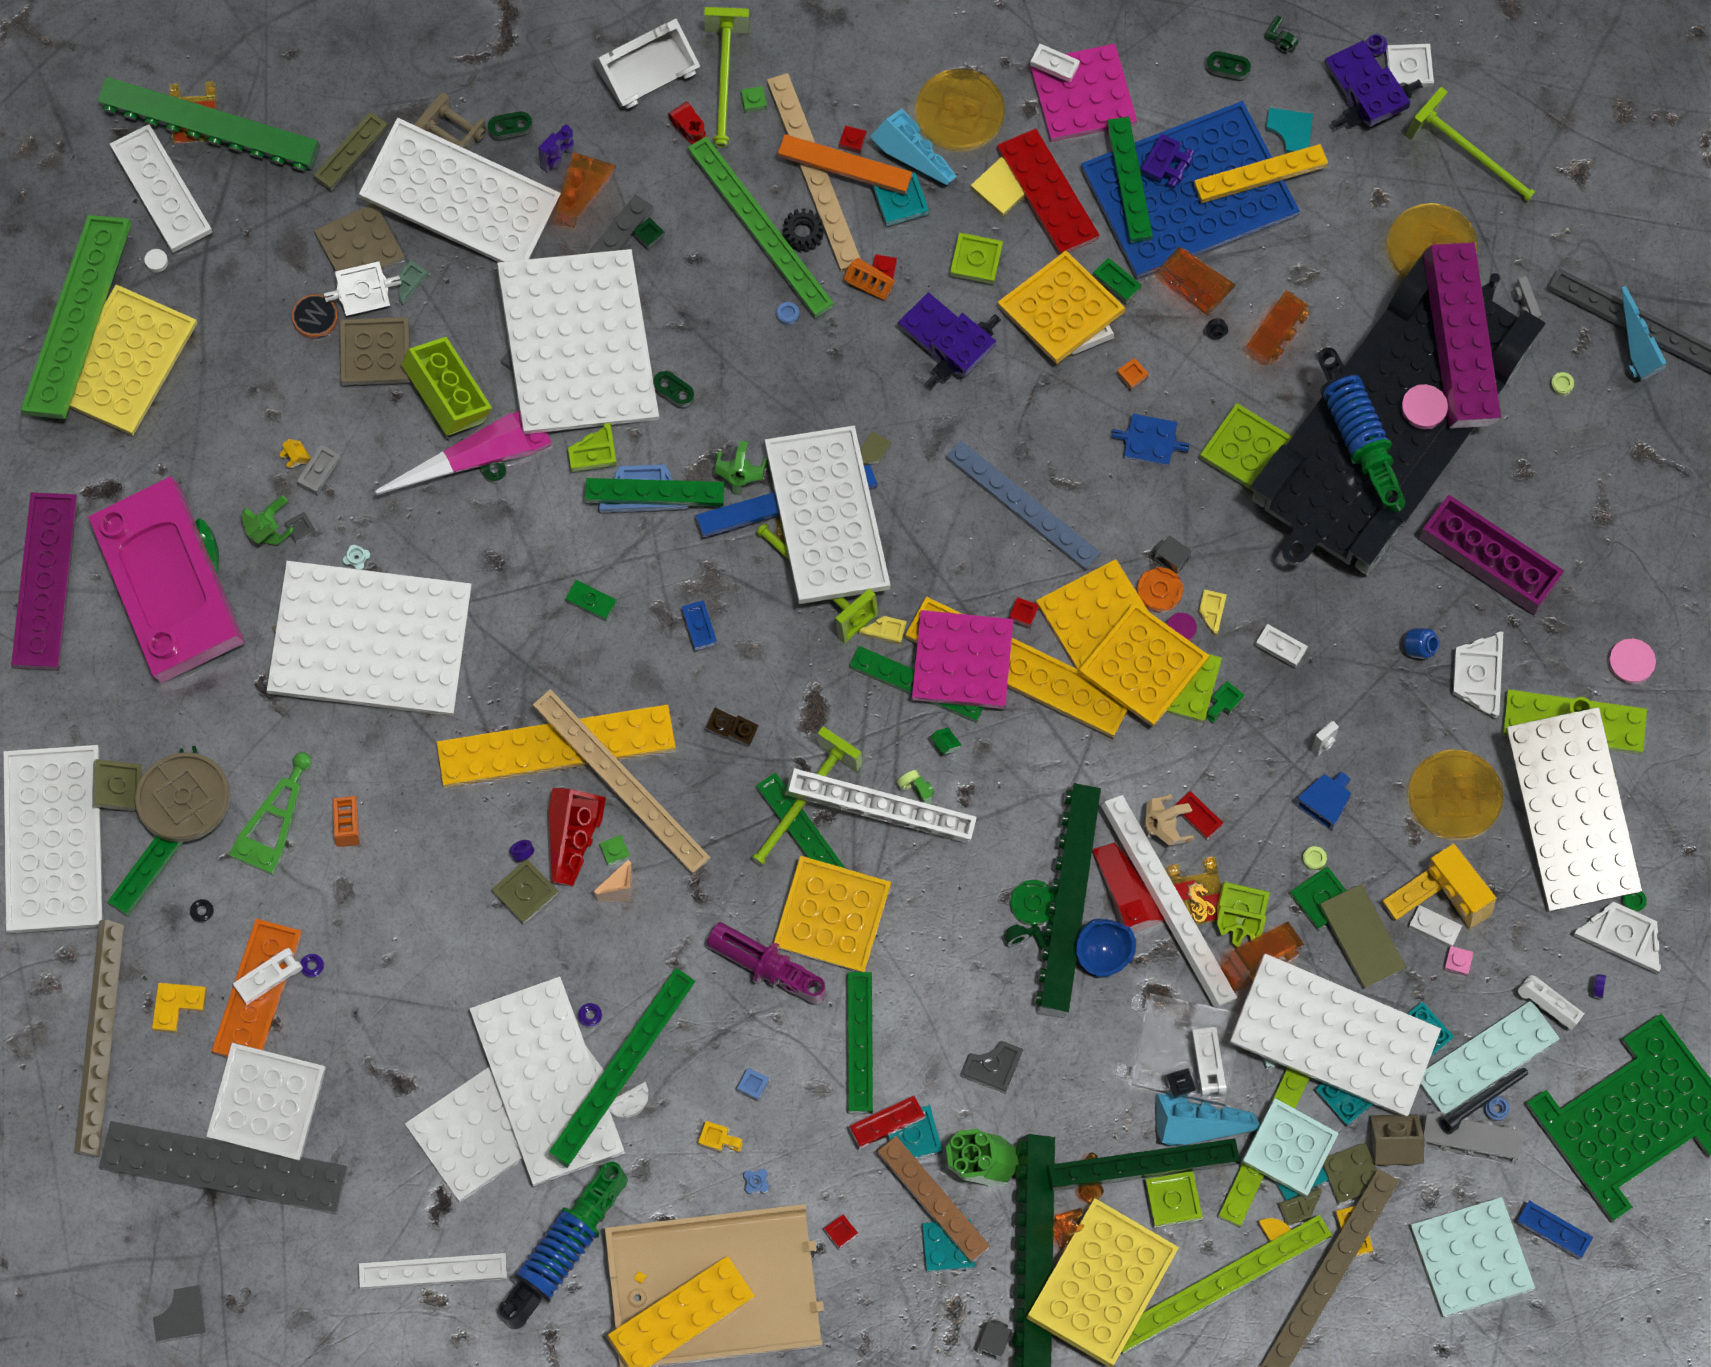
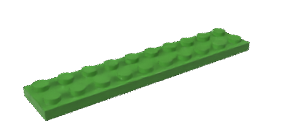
(76, 317)

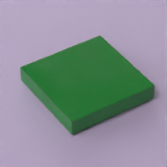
(1314, 892)

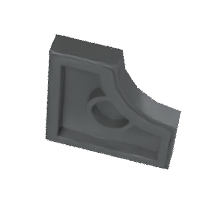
(993, 1068)
(182, 1318)

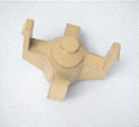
(1163, 821)

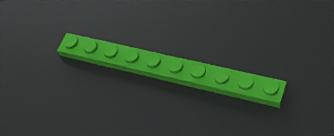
(760, 227)

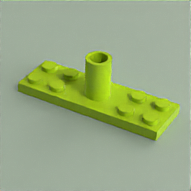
(1622, 724)

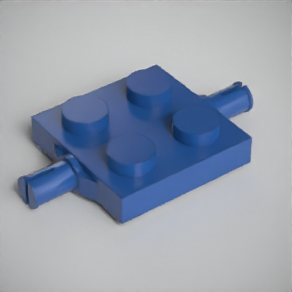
(1150, 440)

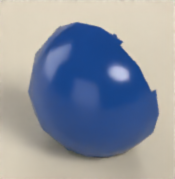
(1105, 947)

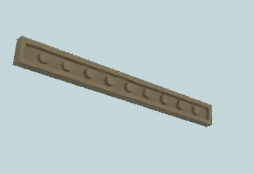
(99, 1038)
(1332, 1271)

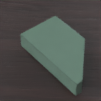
(411, 278)

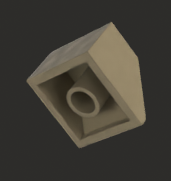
(1397, 1139)

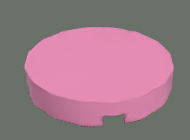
(1424, 406)
(1632, 661)

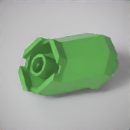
(982, 1157)

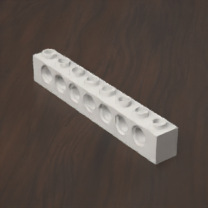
(880, 805)

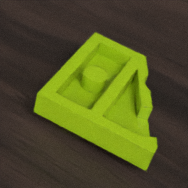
(593, 451)

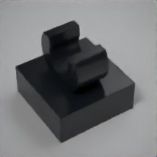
(1180, 1083)

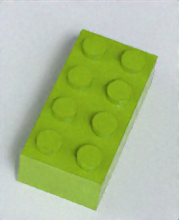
(446, 386)

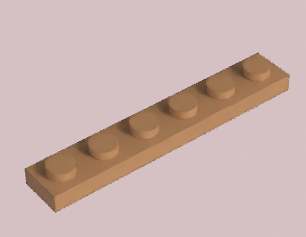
(933, 1199)

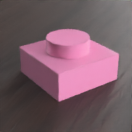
(1458, 961)

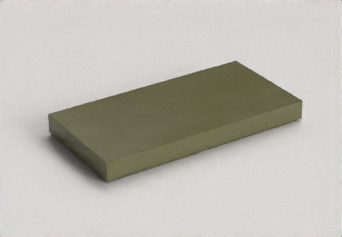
(1362, 936)

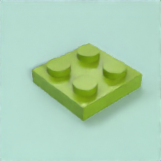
(976, 258)
(1173, 1199)

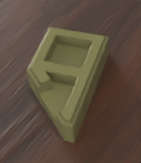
(874, 449)
(1299, 1208)

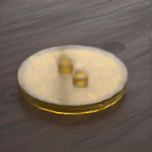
(960, 110)
(1422, 227)
(1456, 795)

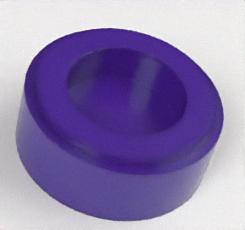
(521, 850)
(1599, 986)

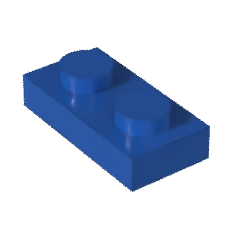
(699, 625)

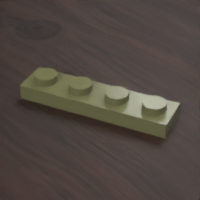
(350, 151)

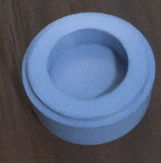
(787, 313)

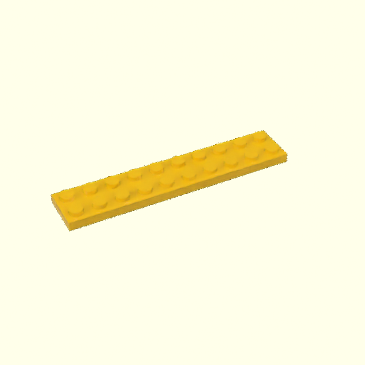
(1049, 682)
(544, 749)

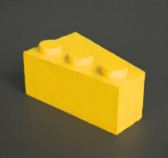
(1462, 886)

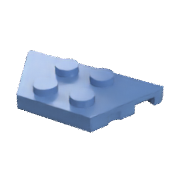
(645, 472)

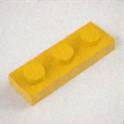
(1411, 895)

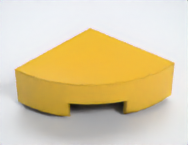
(1273, 1228)

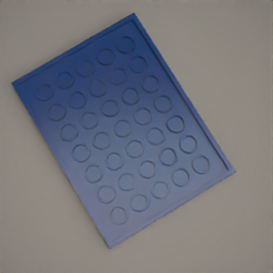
(1176, 215)

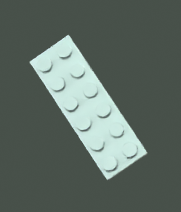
(1487, 1058)

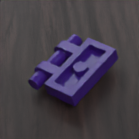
(552, 148)
(1161, 157)

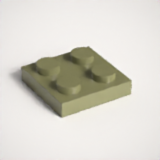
(115, 784)
(525, 891)
(1350, 1172)

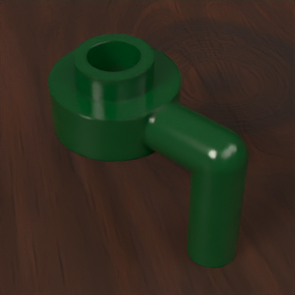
(1286, 41)
(1017, 934)

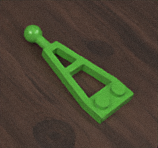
(256, 853)

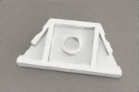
(1479, 673)
(1624, 935)

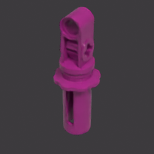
(772, 966)

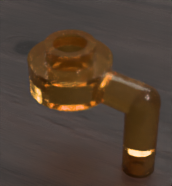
(1090, 1192)

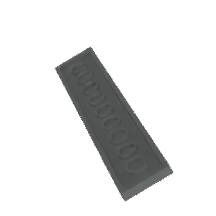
(223, 1167)

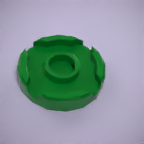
(1032, 910)

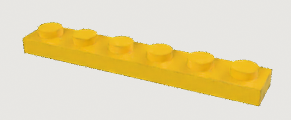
(1260, 173)

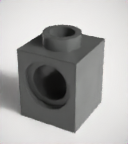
(1172, 554)
(994, 1340)

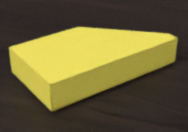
(1212, 609)
(885, 629)

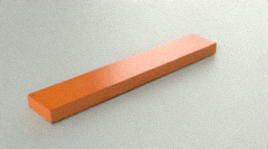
(845, 164)

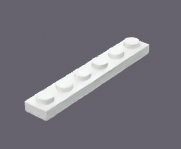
(432, 1271)

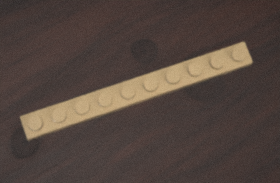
(816, 179)
(621, 781)

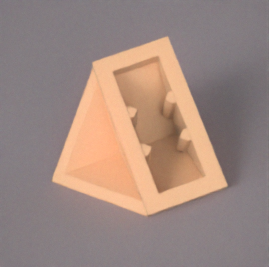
(617, 887)

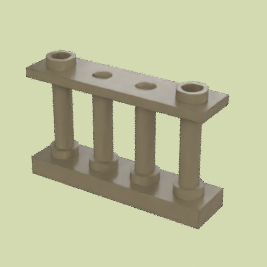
(441, 108)

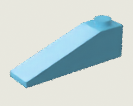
(901, 139)
(1643, 350)
(1191, 1123)

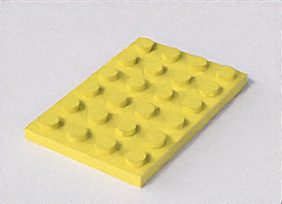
(129, 359)
(1102, 1283)

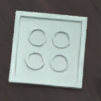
(1290, 1147)

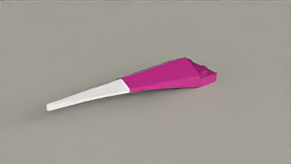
(494, 443)

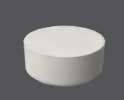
(156, 260)

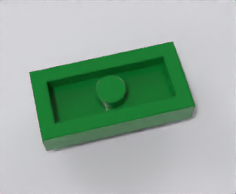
(1117, 280)

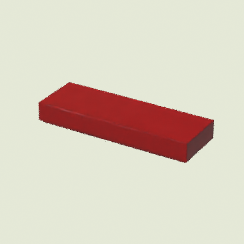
(887, 1122)

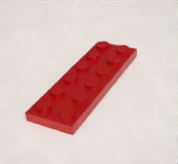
(1048, 192)

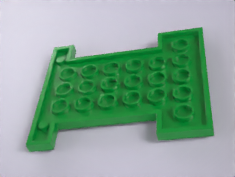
(1632, 1115)

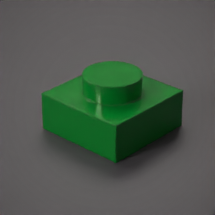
(945, 741)

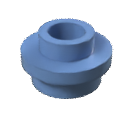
(1502, 1103)

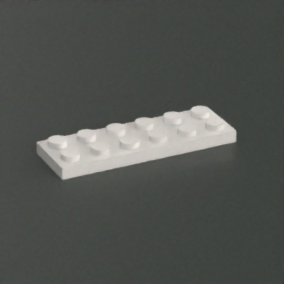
(160, 188)

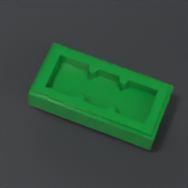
(591, 600)

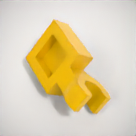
(716, 1137)

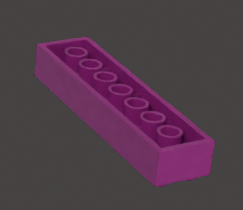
(1462, 335)

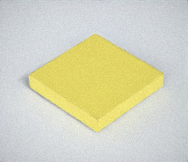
(998, 187)

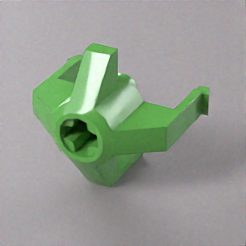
(739, 470)
(263, 526)

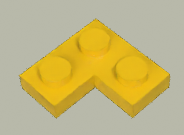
(172, 999)

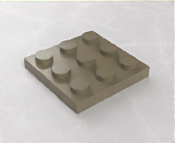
(360, 240)
(374, 350)

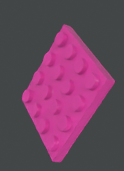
(1087, 101)
(962, 659)

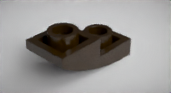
(731, 728)

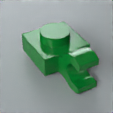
(1226, 700)

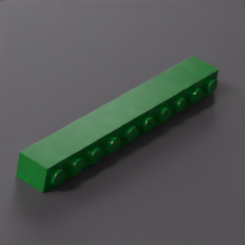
(208, 123)

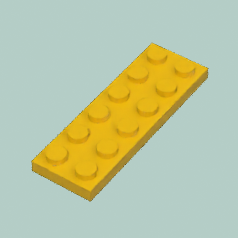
(681, 1315)

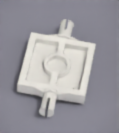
(362, 288)

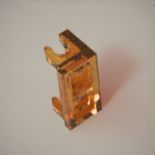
(1067, 1224)

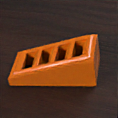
(859, 264)
(346, 835)

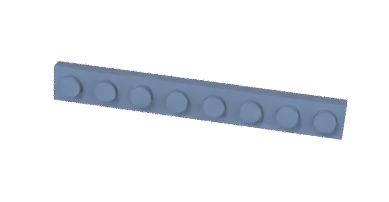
(1023, 505)

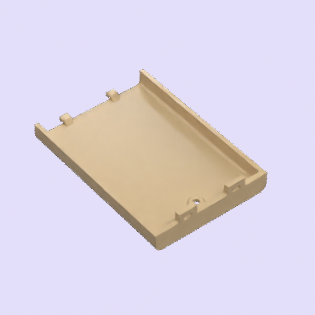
(766, 1248)

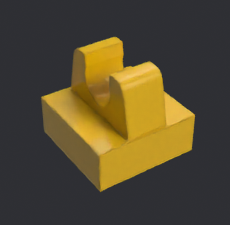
(296, 452)

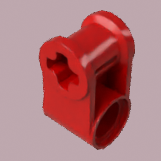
(688, 122)

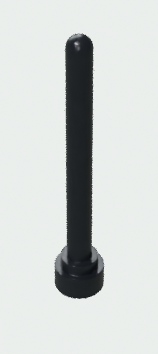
(1450, 1121)

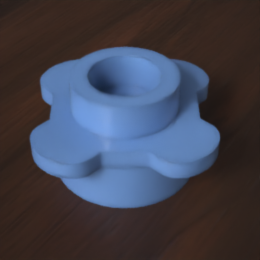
(753, 1187)

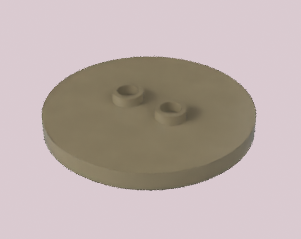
(182, 797)

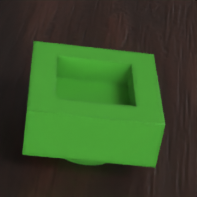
(754, 99)
(923, 790)
(614, 850)

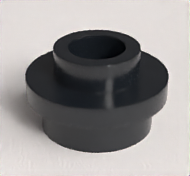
(1216, 328)
(199, 904)

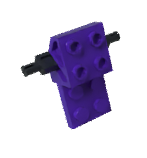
(1369, 90)
(952, 340)

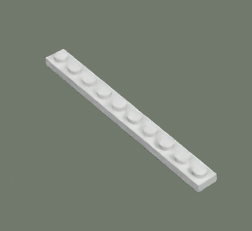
(1169, 901)

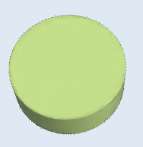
(1562, 384)
(906, 781)
(1314, 858)

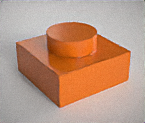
(1132, 373)

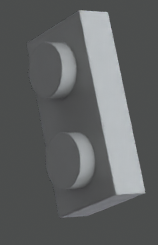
(1525, 294)
(318, 469)

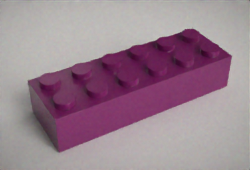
(1491, 554)

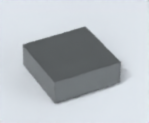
(302, 527)

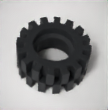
(807, 219)

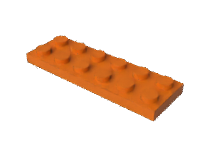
(252, 1023)

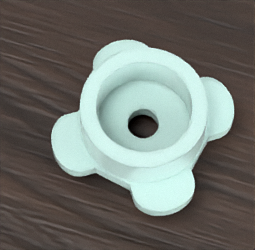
(353, 551)

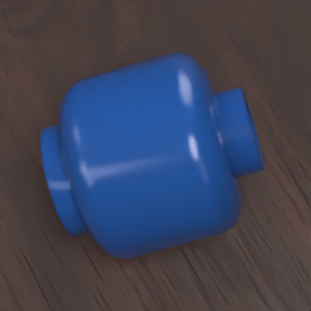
(1421, 643)

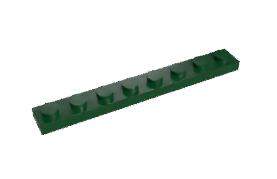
(1143, 1164)

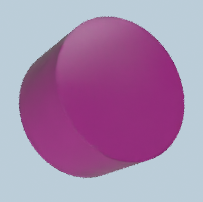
(1184, 625)

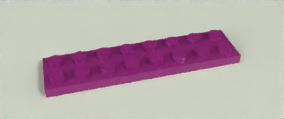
(44, 581)

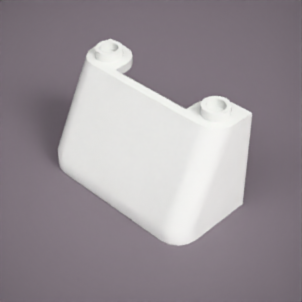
(647, 63)

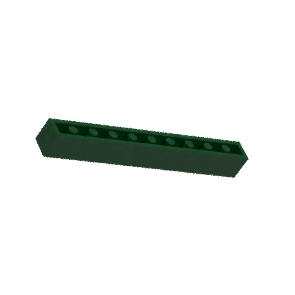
(1069, 900)
(1033, 1247)

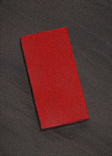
(1201, 817)

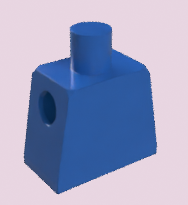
(1326, 799)

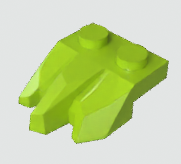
(1241, 911)

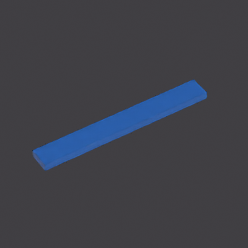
(750, 511)

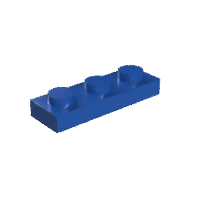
(1554, 1230)

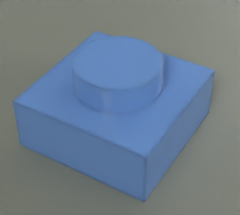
(753, 1084)

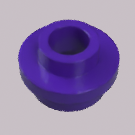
(1377, 39)
(312, 958)
(587, 1008)

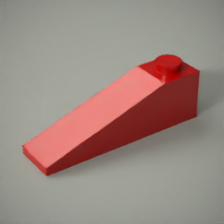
(571, 826)
(1126, 889)

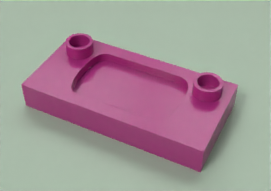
(166, 580)

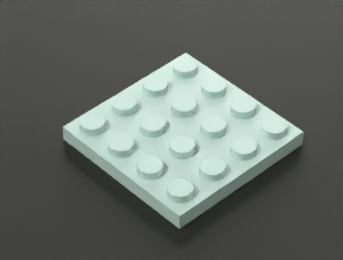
(1472, 1257)

